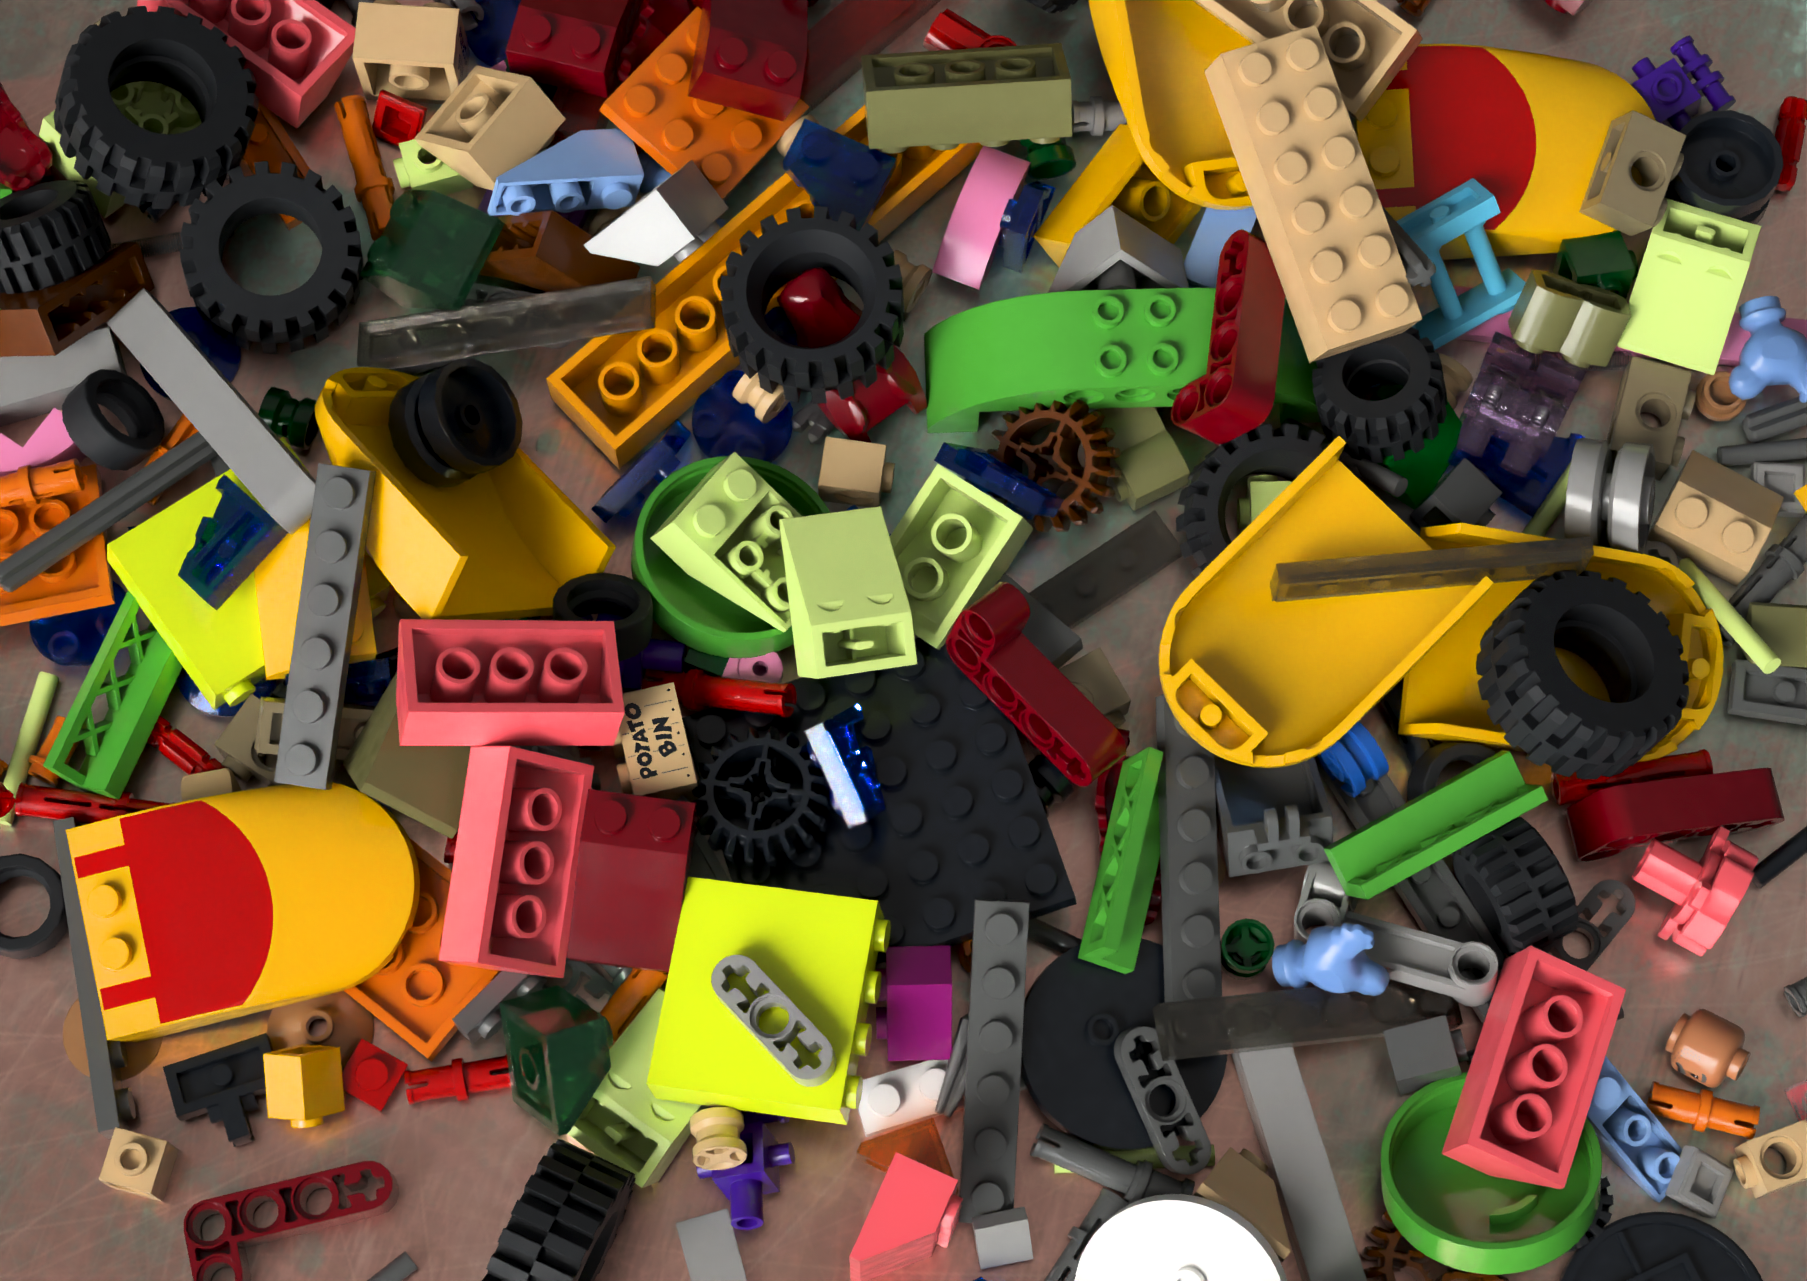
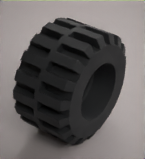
(49, 235)
(1388, 424)
(1517, 887)

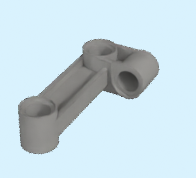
(1404, 952)

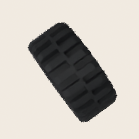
(168, 52)
(1621, 642)

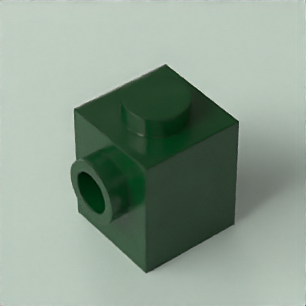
(1598, 262)

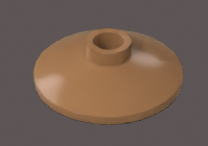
(345, 1024)

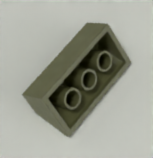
(967, 97)

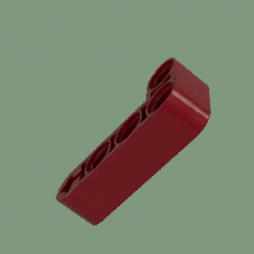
(1242, 347)
(1029, 688)
(1672, 810)
(292, 1216)

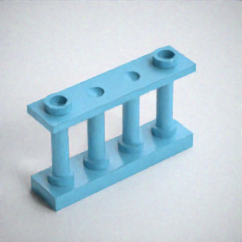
(1437, 223)

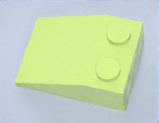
(952, 550)

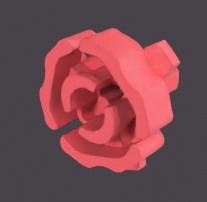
(1702, 890)

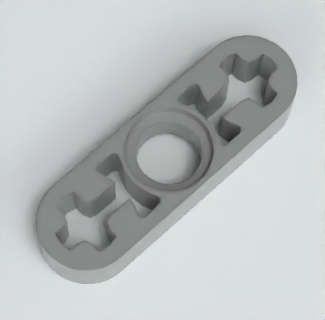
(758, 982)

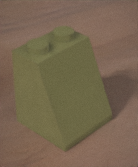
(411, 779)

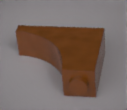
(550, 255)
(60, 315)

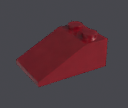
(569, 42)
(751, 55)
(630, 879)

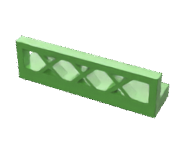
(132, 702)
(1432, 826)
(1125, 867)

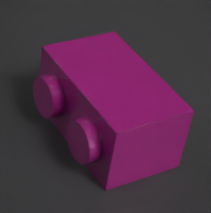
(917, 1003)

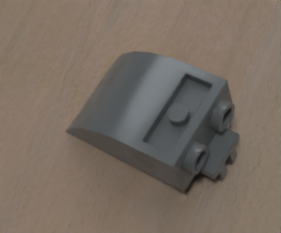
(1271, 816)

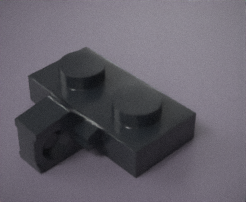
(222, 1085)

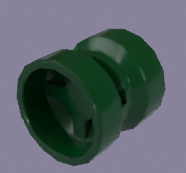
(1049, 160)
(290, 417)
(1246, 939)

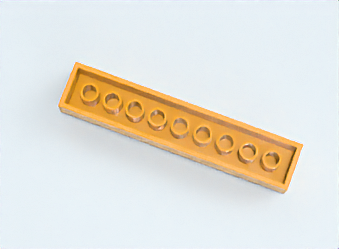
(641, 381)

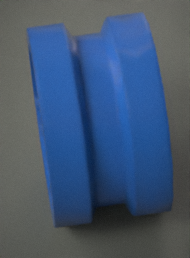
(1354, 760)

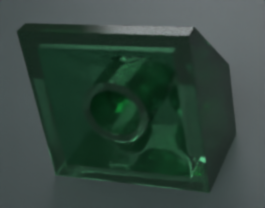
(431, 250)
(555, 1054)

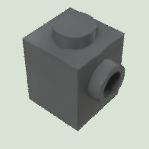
(1458, 498)
(1424, 1053)

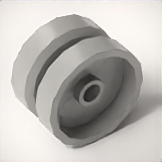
(1612, 496)

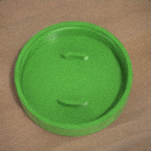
(687, 606)
(1473, 1217)

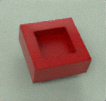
(371, 1074)

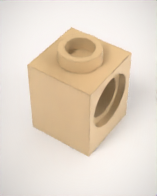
(854, 472)
(138, 1164)
(1751, 1166)

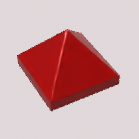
(397, 118)

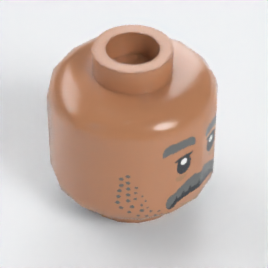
(1707, 1048)

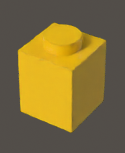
(304, 1084)

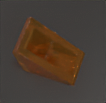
(915, 1141)

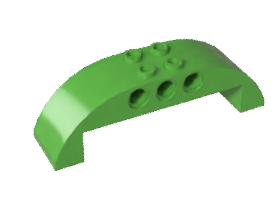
(1089, 347)

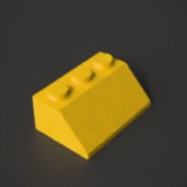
(1118, 179)
(278, 596)

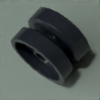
(1728, 165)
(455, 423)

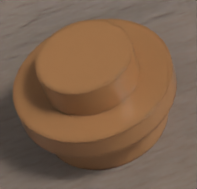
(1716, 399)

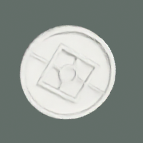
(1178, 1241)

